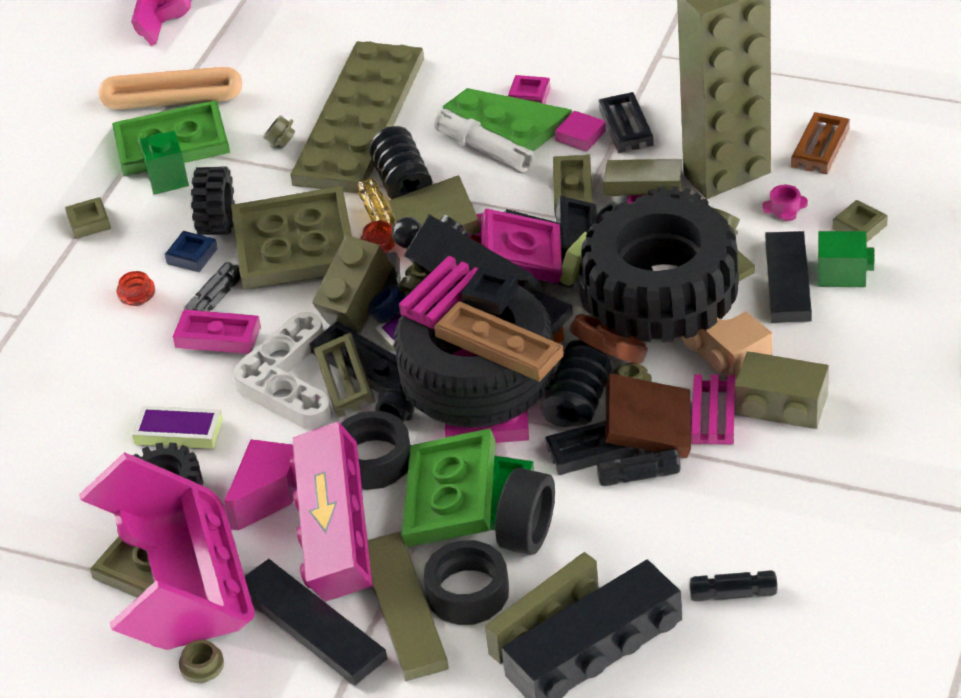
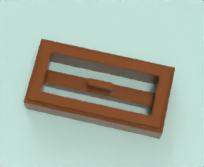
(814, 160)

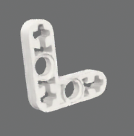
(260, 375)

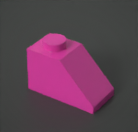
(261, 483)

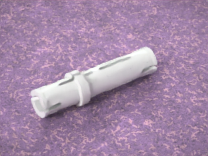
(473, 135)

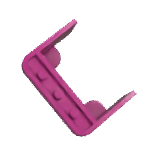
(190, 550)

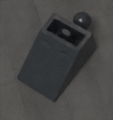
(438, 239)

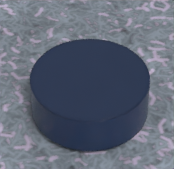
(386, 303)

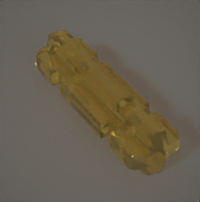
(374, 201)

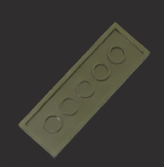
(358, 108)

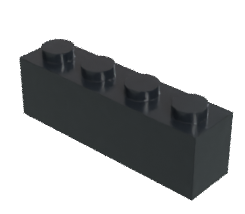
(593, 633)

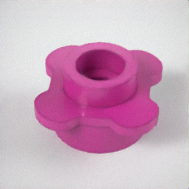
(785, 202)

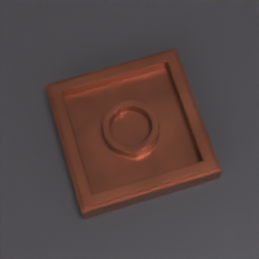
(647, 415)

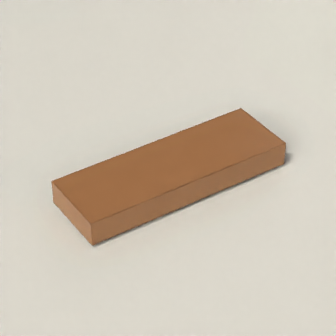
(499, 341)

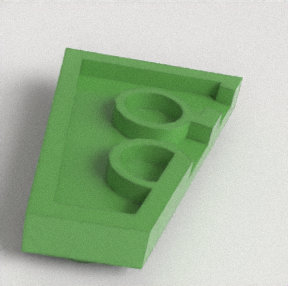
(513, 118)

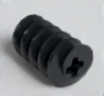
(398, 162)
(576, 385)

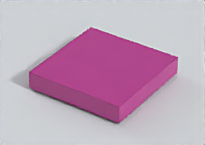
(525, 242)

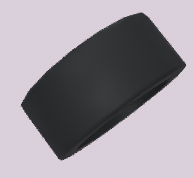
(382, 427)
(525, 511)
(466, 556)

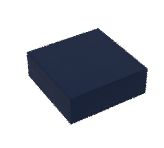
(191, 251)

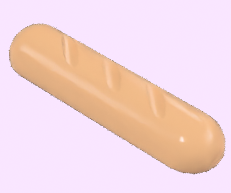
(170, 88)

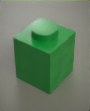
(164, 162)
(844, 258)

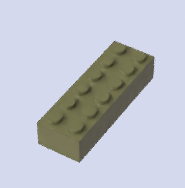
(725, 92)

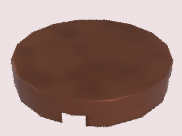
(599, 336)

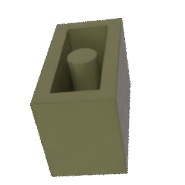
(352, 282)
(781, 389)

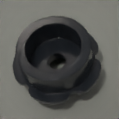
(396, 403)

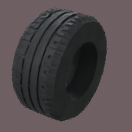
(469, 389)

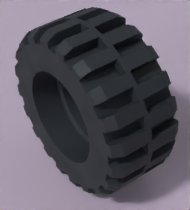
(663, 301)

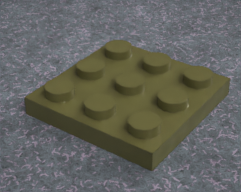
(289, 236)

